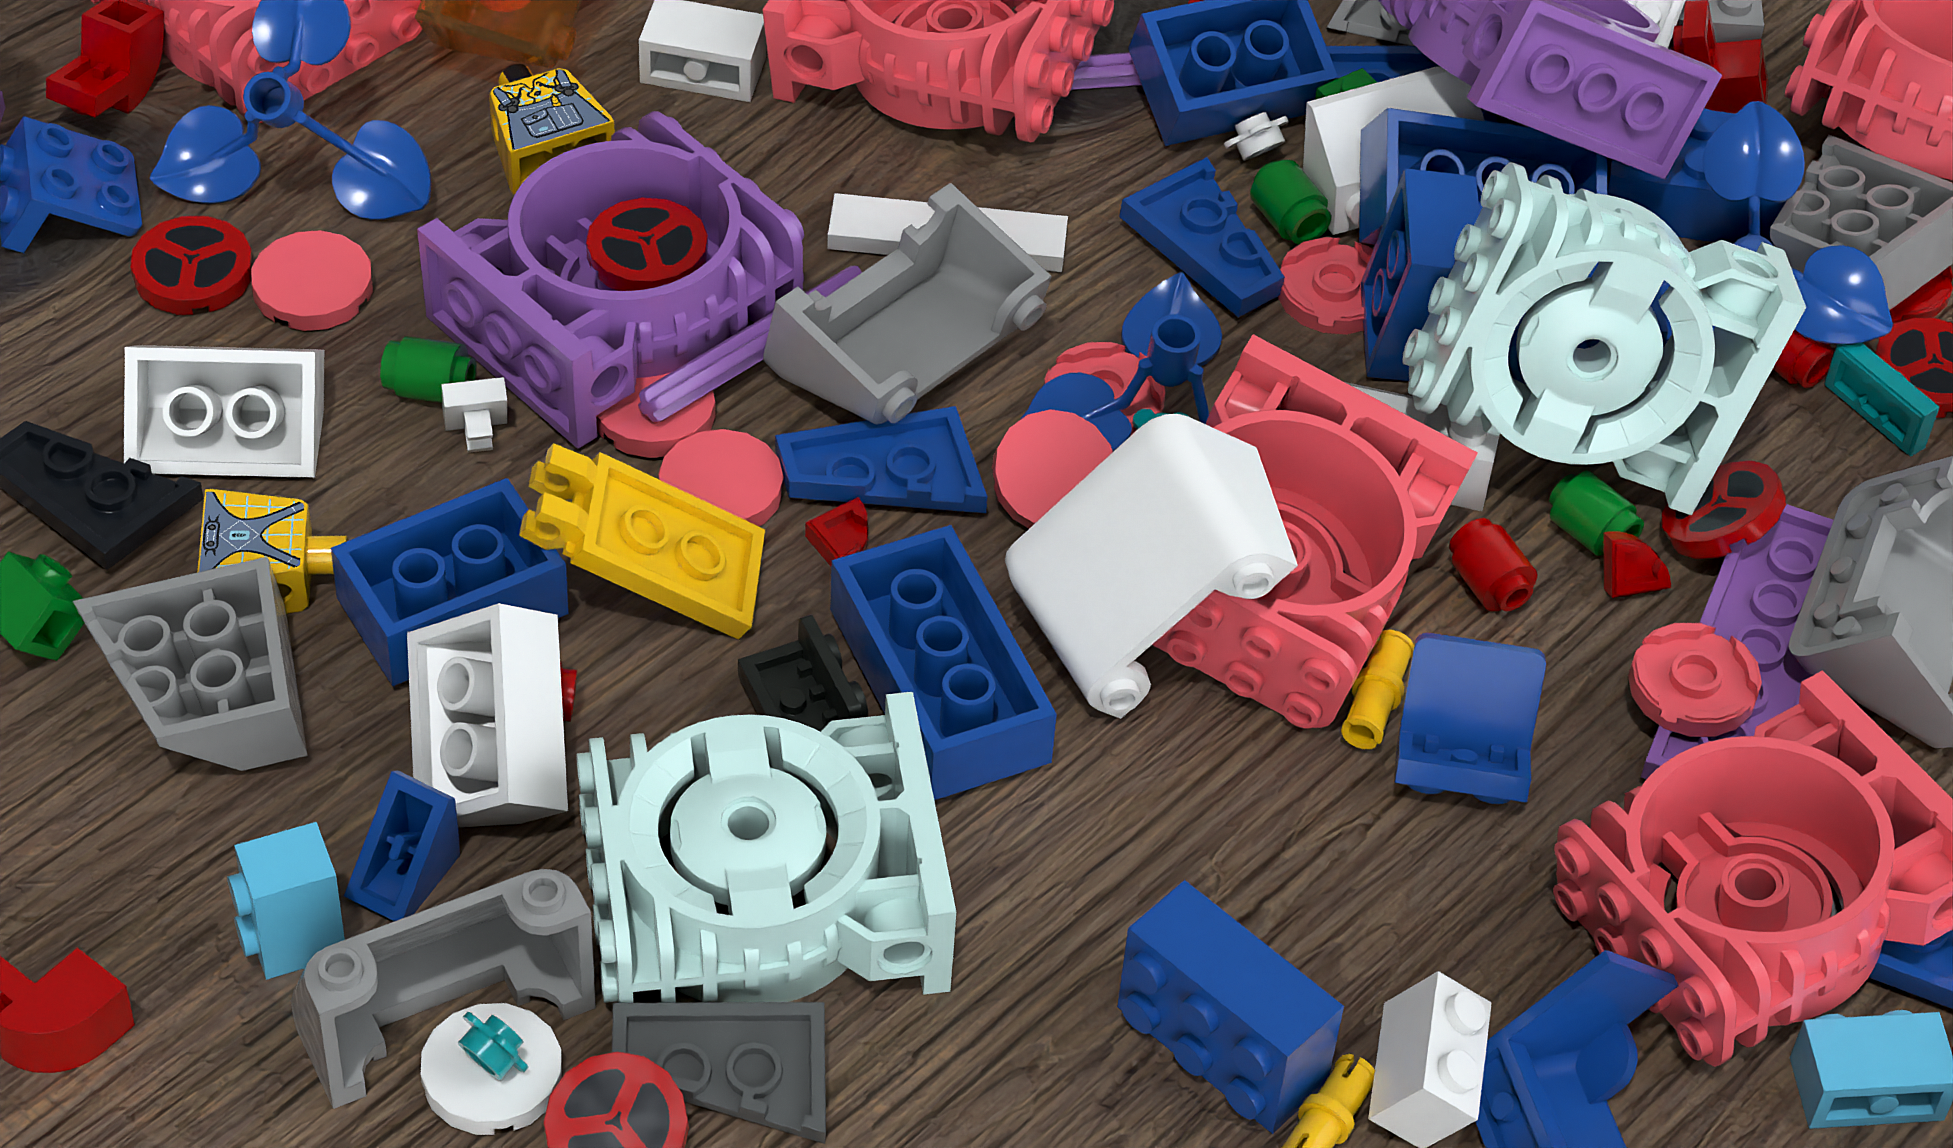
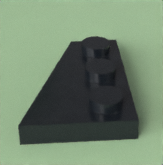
(87, 497)

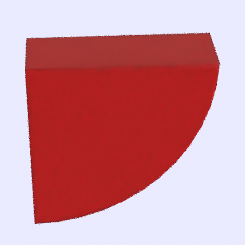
(839, 531)
(1632, 566)

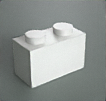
(702, 49)
(1430, 1061)

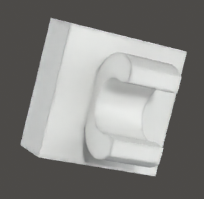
(475, 408)

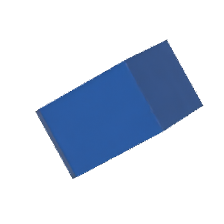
(406, 848)

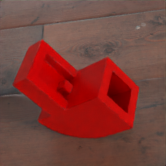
(116, 59)
(1739, 62)
(62, 1016)

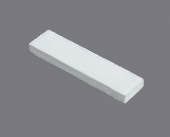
(877, 226)

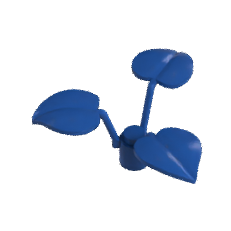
(210, 154)
(1763, 159)
(1174, 334)

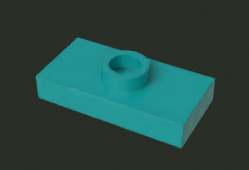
(1882, 396)

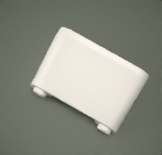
(1143, 547)

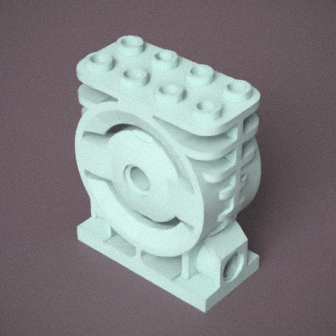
(1628, 399)
(762, 778)

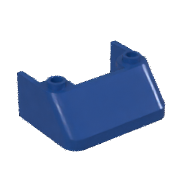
(1566, 1057)

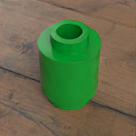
(1290, 201)
(421, 365)
(1590, 507)

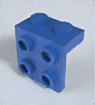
(64, 175)
(1469, 718)

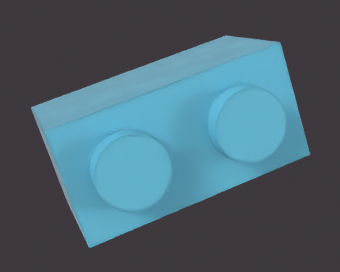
(286, 899)
(1873, 1069)

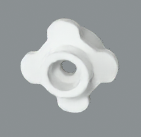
(1257, 135)

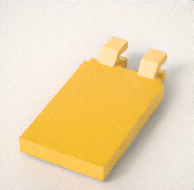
(647, 537)

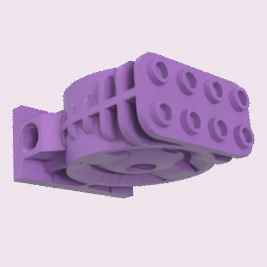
(1569, 71)
(570, 338)

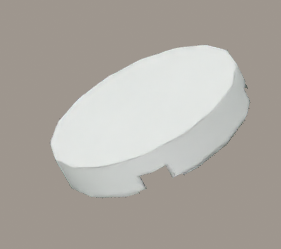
(471, 1096)

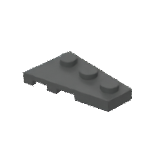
(737, 1057)

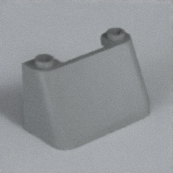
(910, 315)
(1885, 601)
(517, 931)

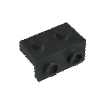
(802, 680)

